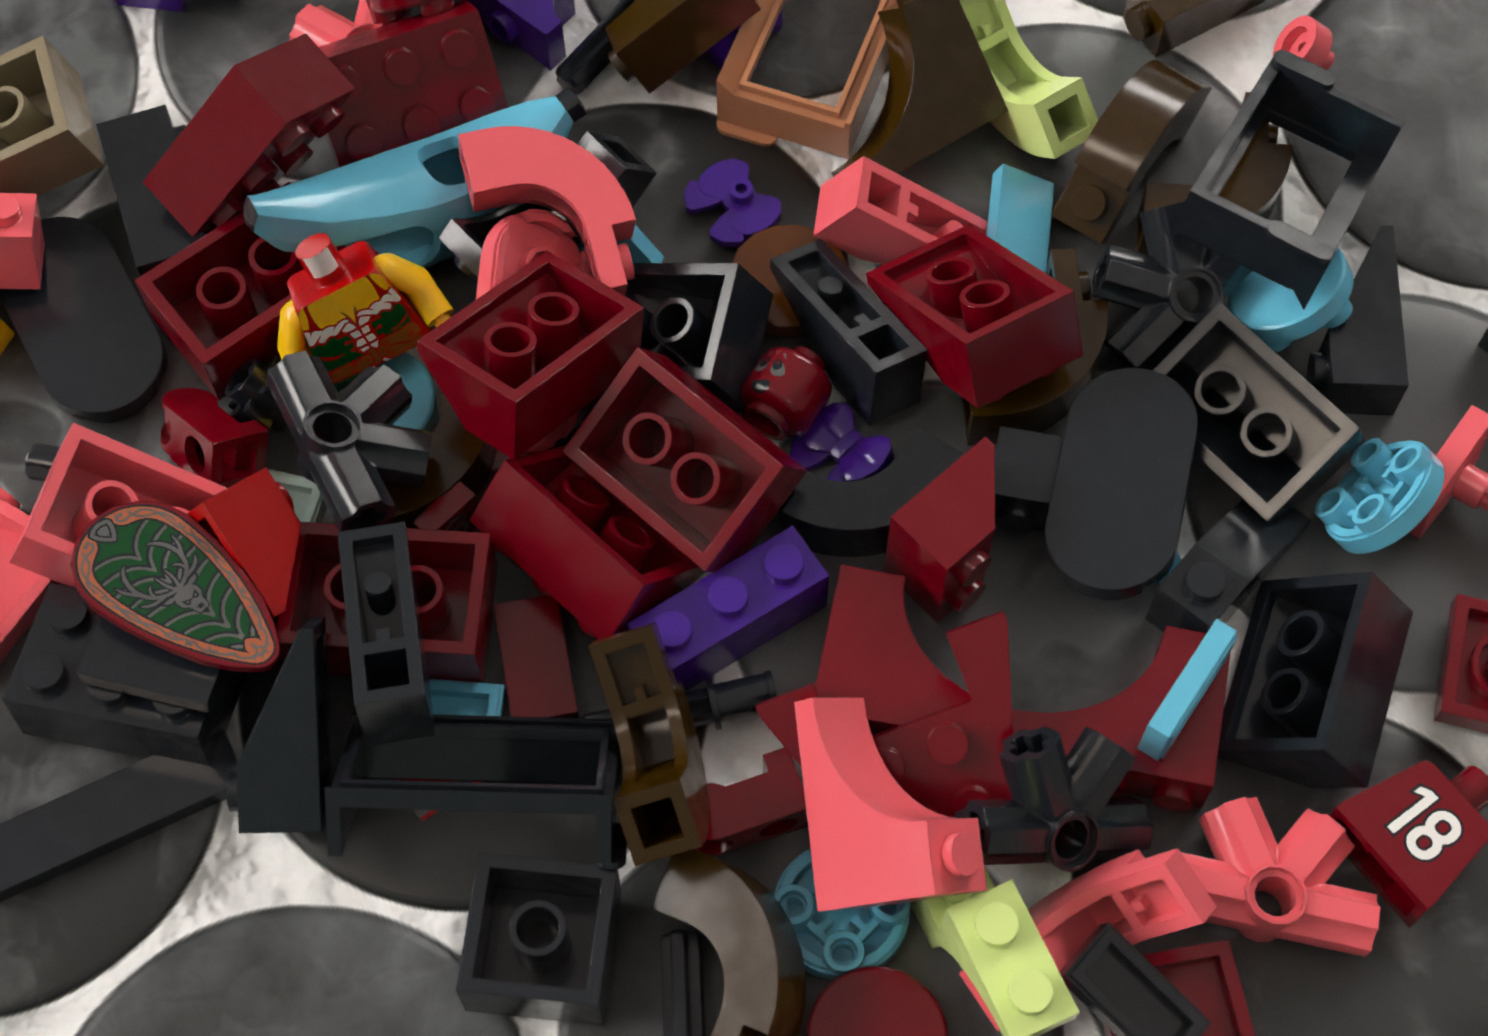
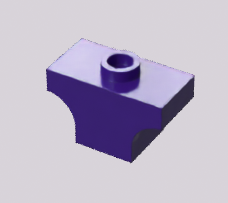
(530, 25)

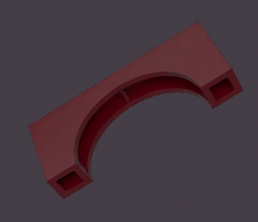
(877, 658)

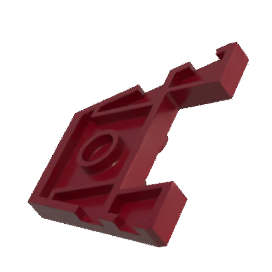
(950, 752)

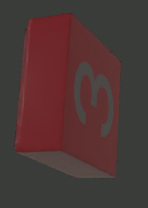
(450, 511)

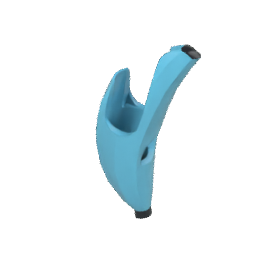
(398, 196)

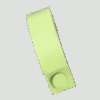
(1044, 110)

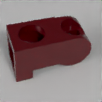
(209, 440)
(756, 807)

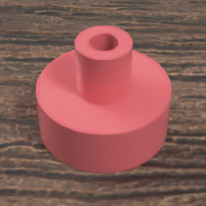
(1307, 40)

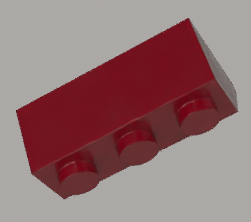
(532, 352)
(580, 542)

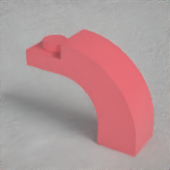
(551, 171)
(1129, 892)

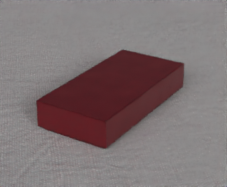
(535, 658)

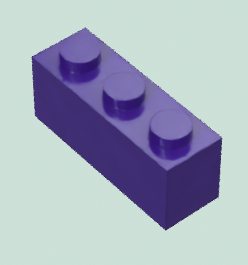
(739, 607)

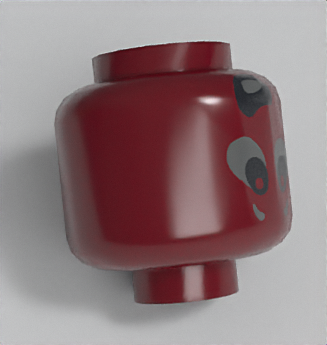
(786, 392)

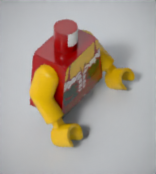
(356, 307)

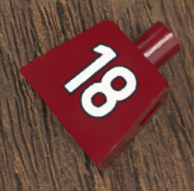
(1416, 833)

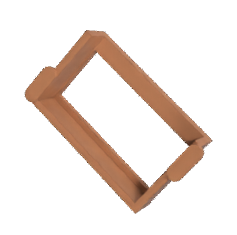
(765, 114)

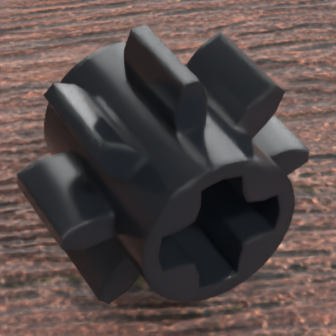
(252, 395)

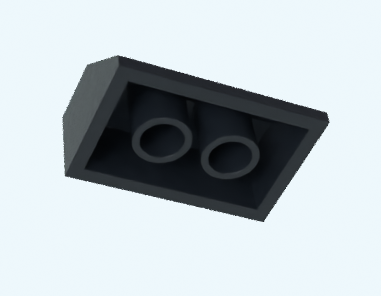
(1258, 416)
(1315, 679)

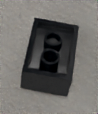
(703, 320)

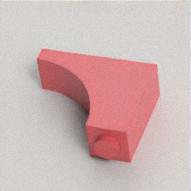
(864, 830)

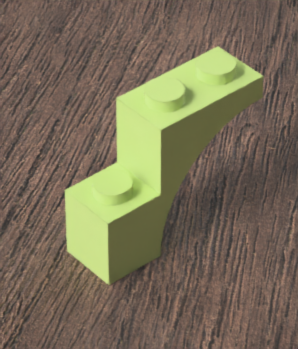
(1002, 956)

